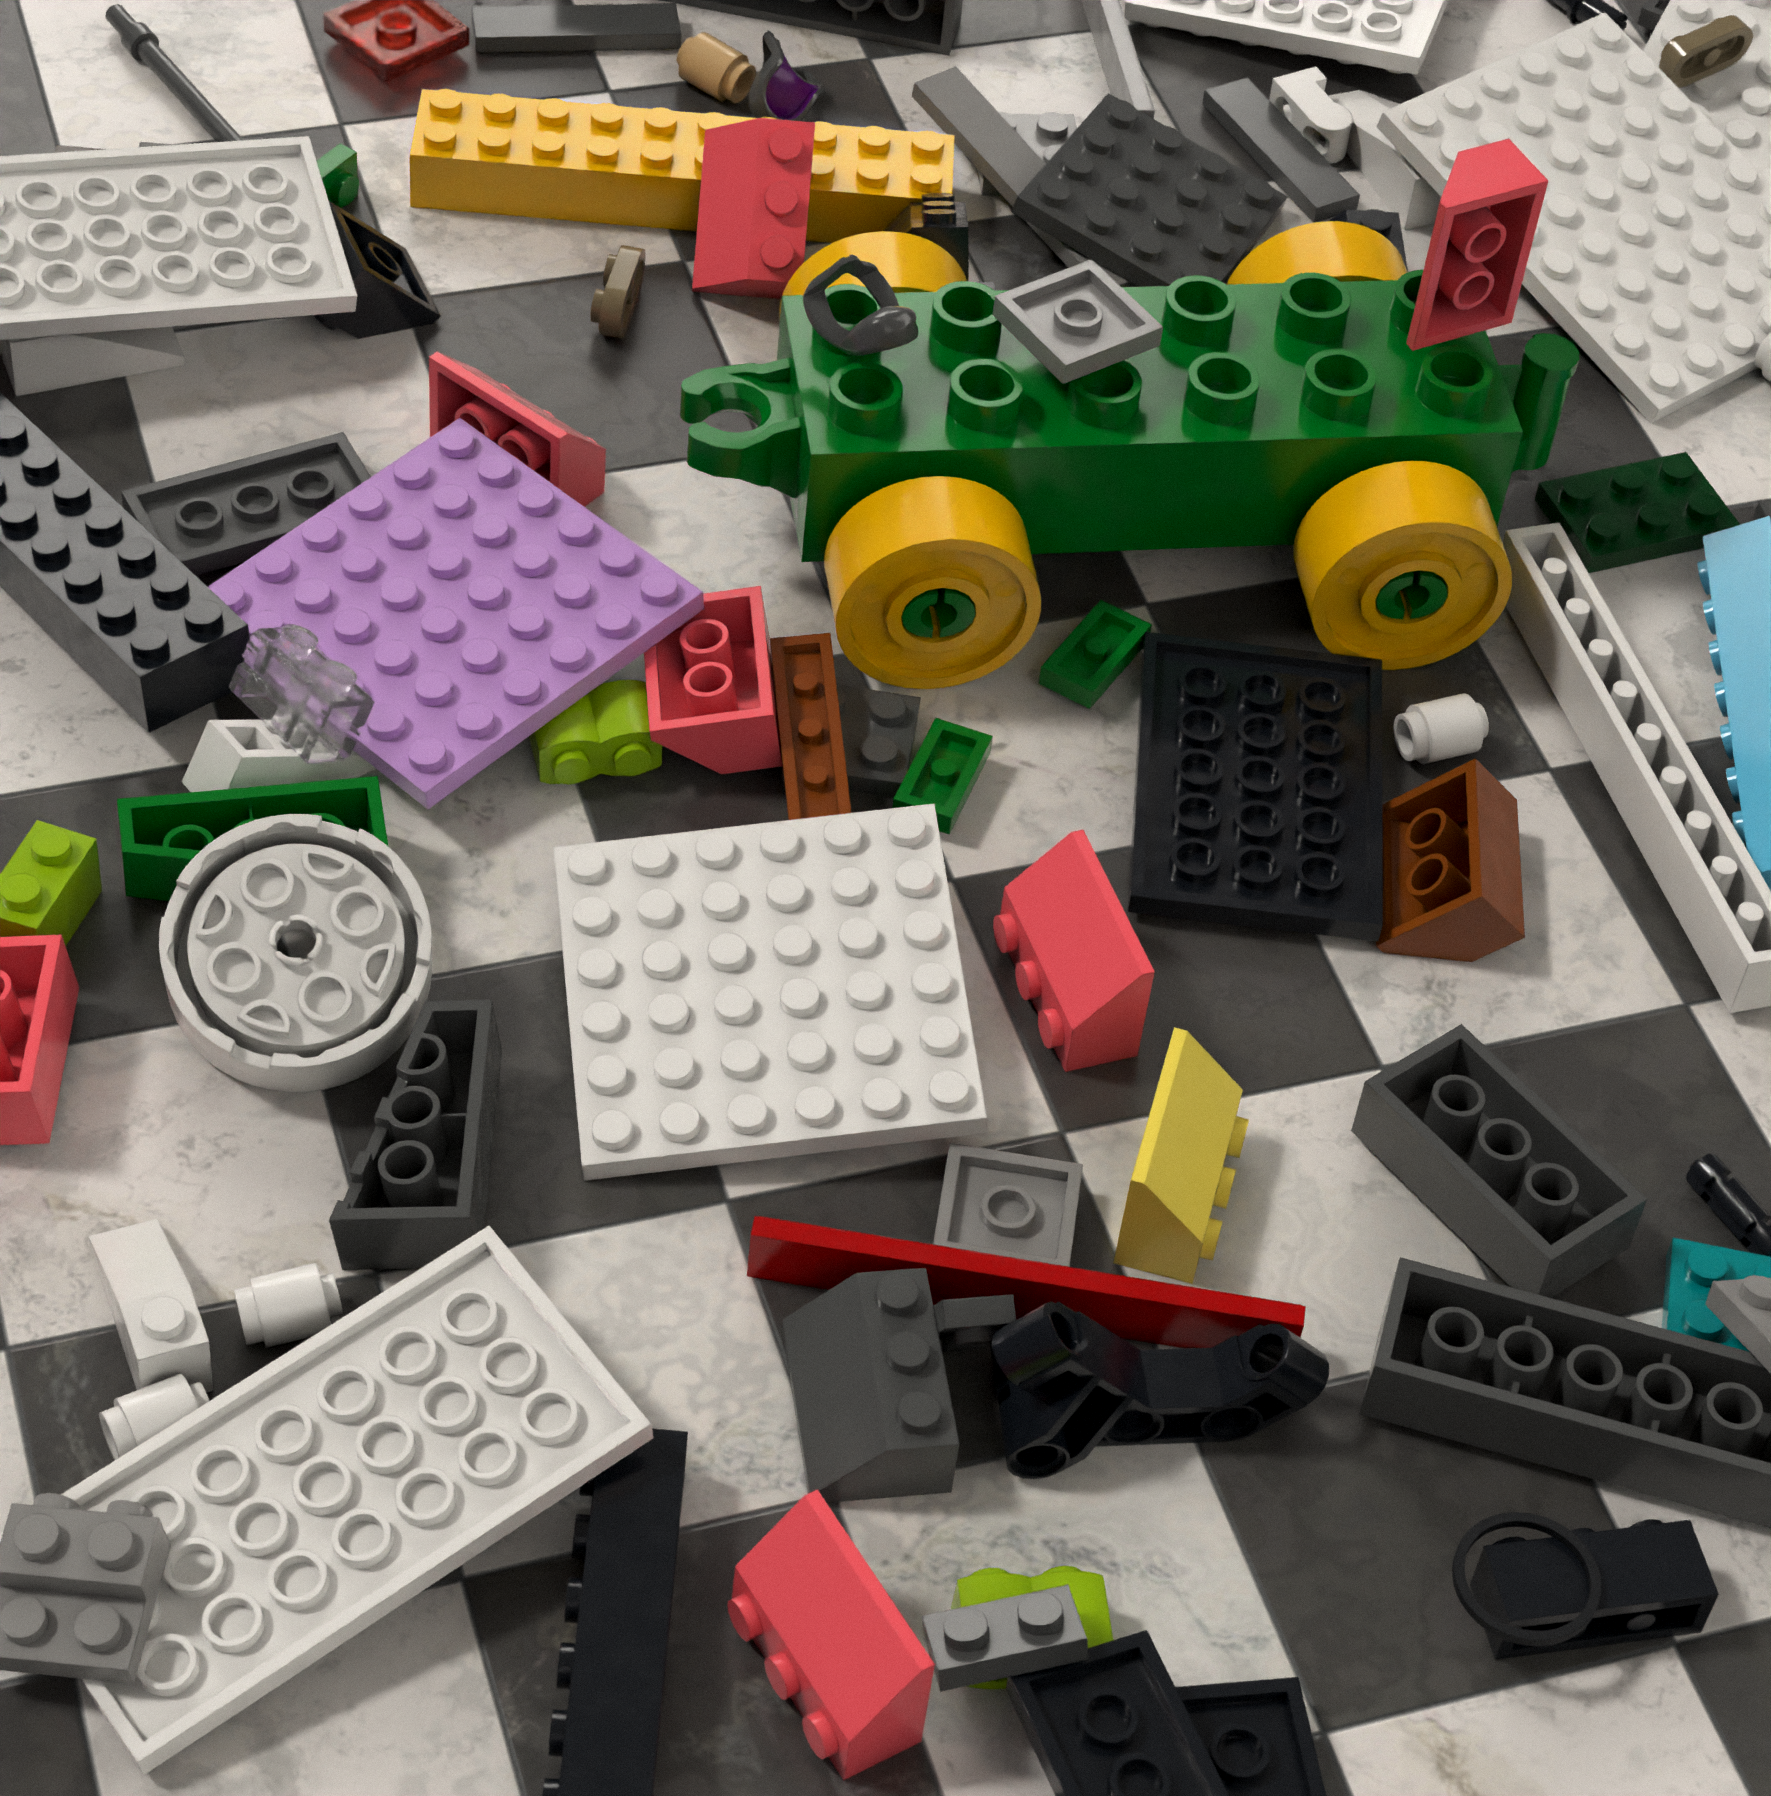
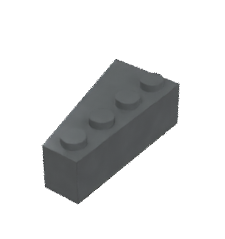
(431, 1148)

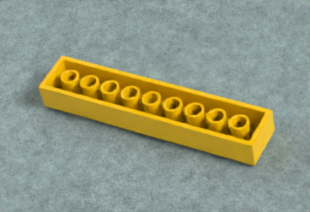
(645, 164)

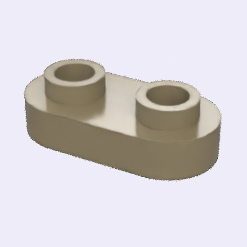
(1705, 50)
(622, 285)

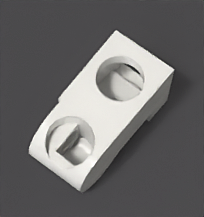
(1313, 112)

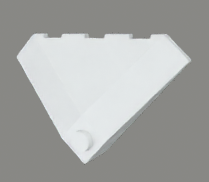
(1383, 165)

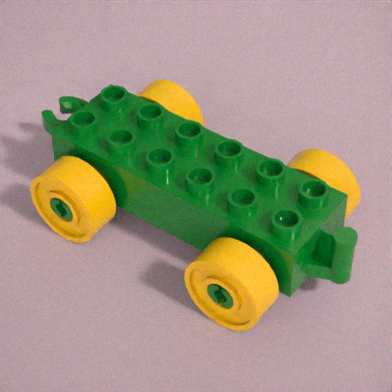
(1255, 423)

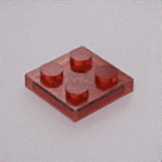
(396, 34)

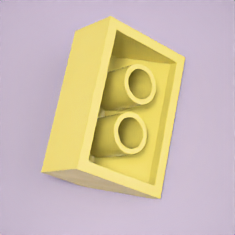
(1182, 1165)

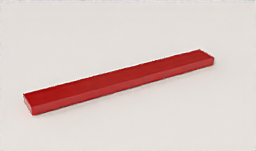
(1120, 1303)

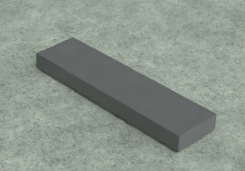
(576, 28)
(1280, 149)

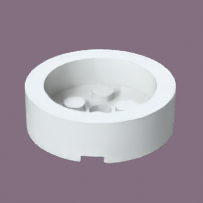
(284, 1017)

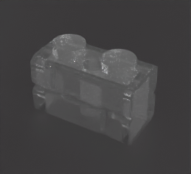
(302, 693)

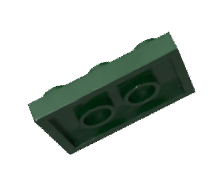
(1635, 511)

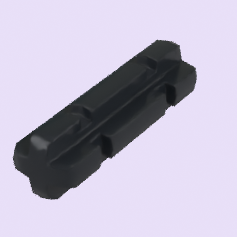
(1732, 1203)

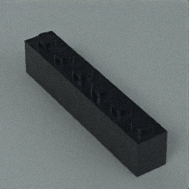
(622, 1624)

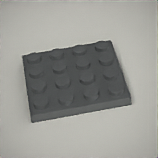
(1148, 200)

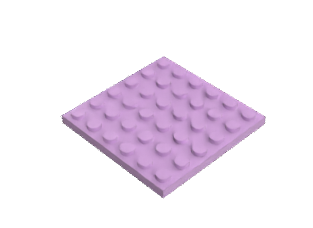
(461, 604)

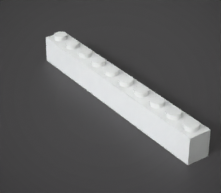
(1643, 764)

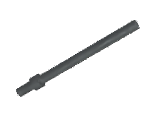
(144, 46)

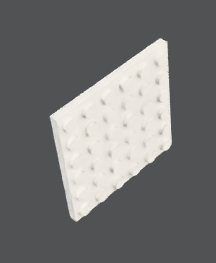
(765, 992)

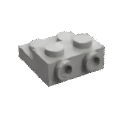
(78, 1587)

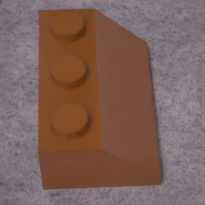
(1452, 868)

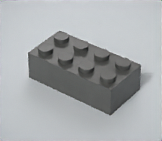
(1498, 1164)

